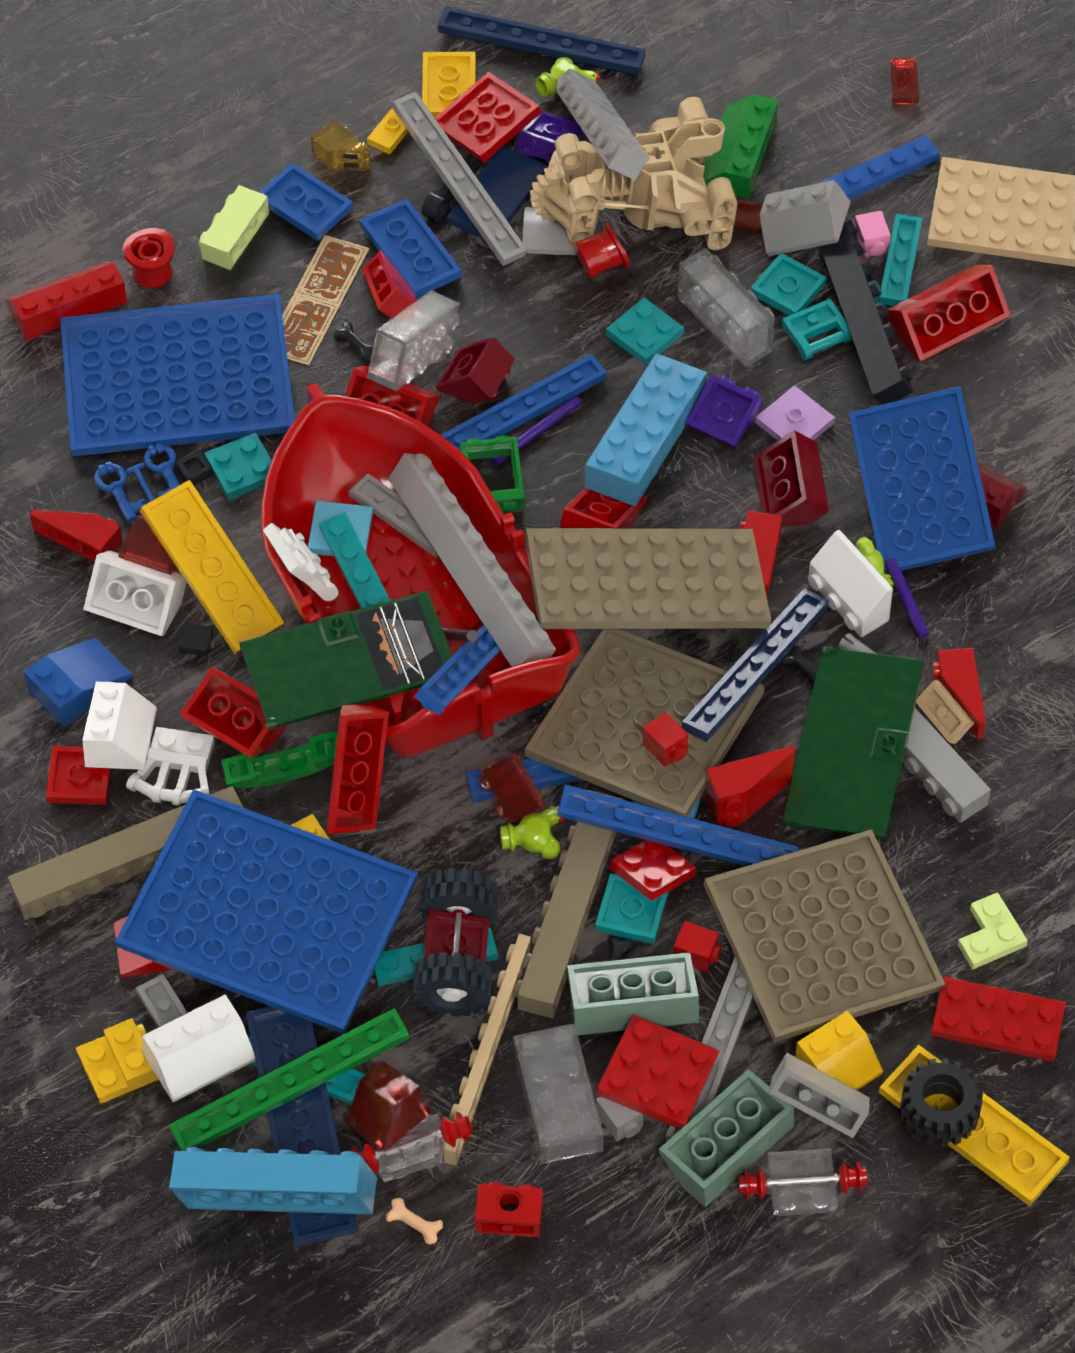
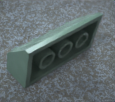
(649, 987)
(727, 1137)

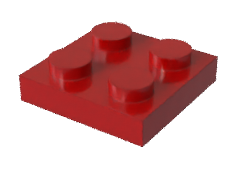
(73, 782)
(652, 868)

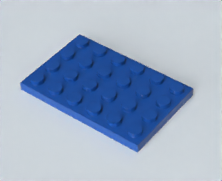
(922, 479)

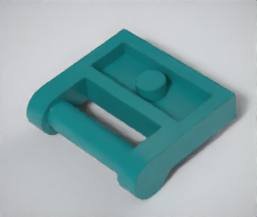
(814, 322)

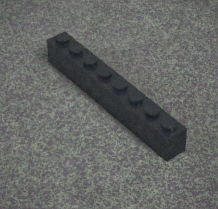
(867, 316)

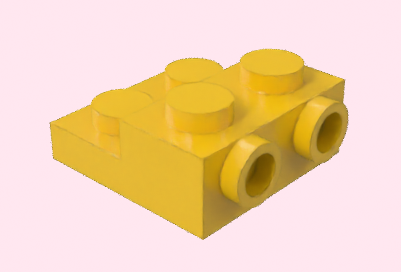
(116, 1061)

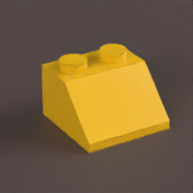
(841, 1052)

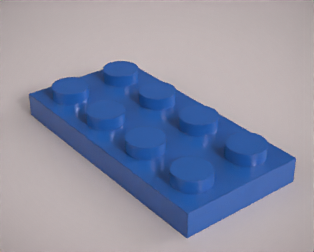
(411, 247)

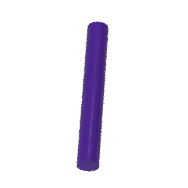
(907, 598)

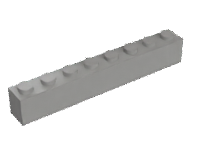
(602, 124)

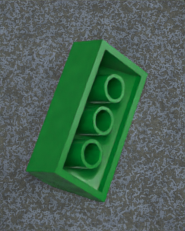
(745, 142)

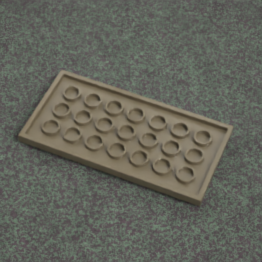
(646, 578)

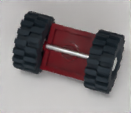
(453, 964)

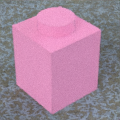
(873, 233)

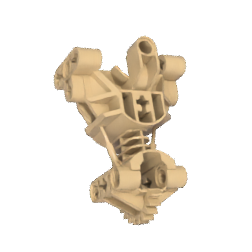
(666, 192)

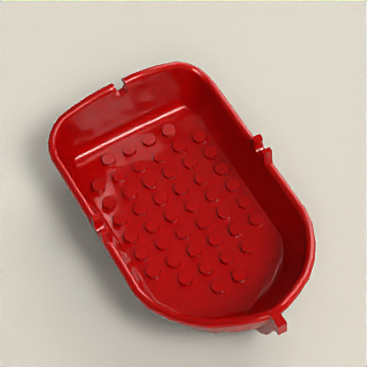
(324, 457)

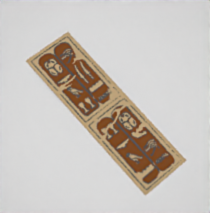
(320, 296)

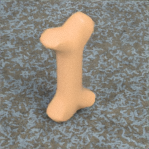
(400, 1212)

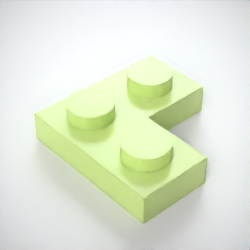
(998, 935)

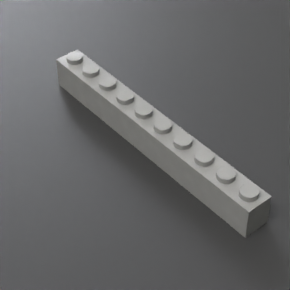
(470, 561)

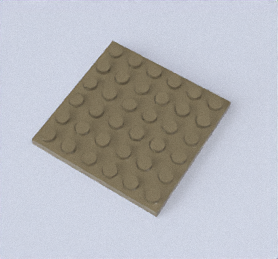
(608, 700)
(823, 934)

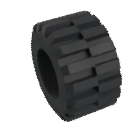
(945, 1080)

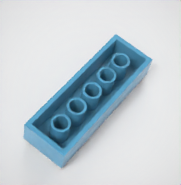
(644, 430)
(273, 1181)

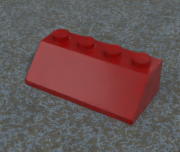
(76, 294)
(949, 311)
(357, 769)

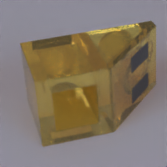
(339, 148)

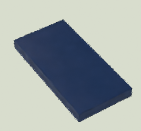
(507, 182)

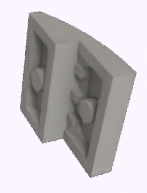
(544, 237)

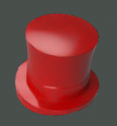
(601, 252)
(150, 256)

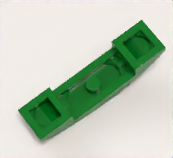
(283, 765)

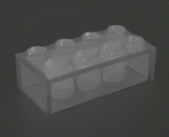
(726, 307)
(413, 340)
(558, 1093)

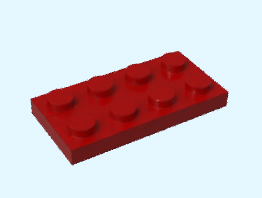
(998, 1019)

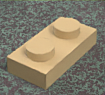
(944, 712)

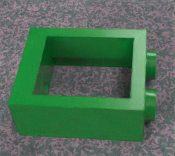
(500, 446)

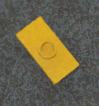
(388, 133)

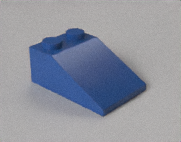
(67, 678)

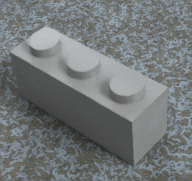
(819, 1095)

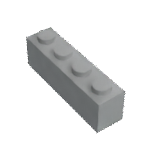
(944, 771)

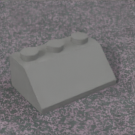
(803, 217)

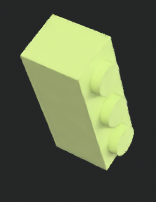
(234, 227)

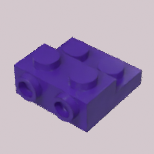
(540, 135)
(725, 410)

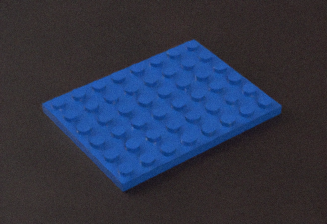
(176, 375)
(267, 911)

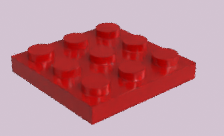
(487, 117)
(657, 1072)

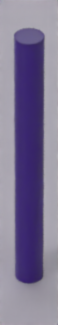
(542, 425)

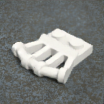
(301, 561)
(176, 751)

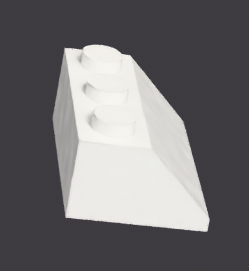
(851, 585)
(134, 593)
(118, 727)
(198, 1048)

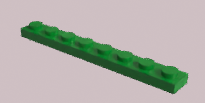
(290, 1081)

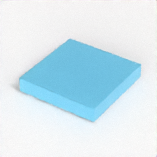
(358, 515)

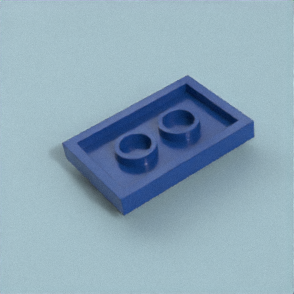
(306, 201)

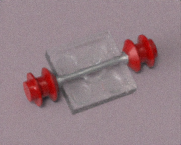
(418, 1148)
(802, 1181)

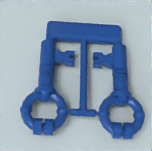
(116, 488)

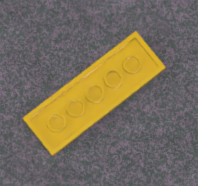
(211, 565)
(999, 1144)

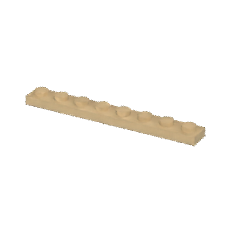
(490, 1036)

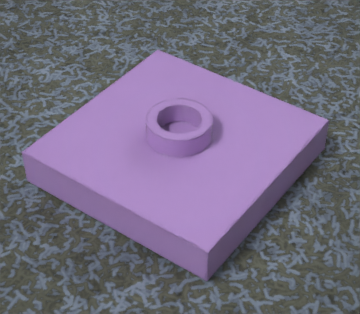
(795, 412)

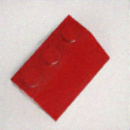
(408, 399)
(230, 714)

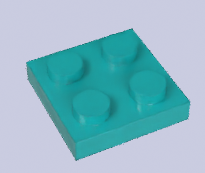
(788, 285)
(644, 331)
(240, 465)
(629, 913)

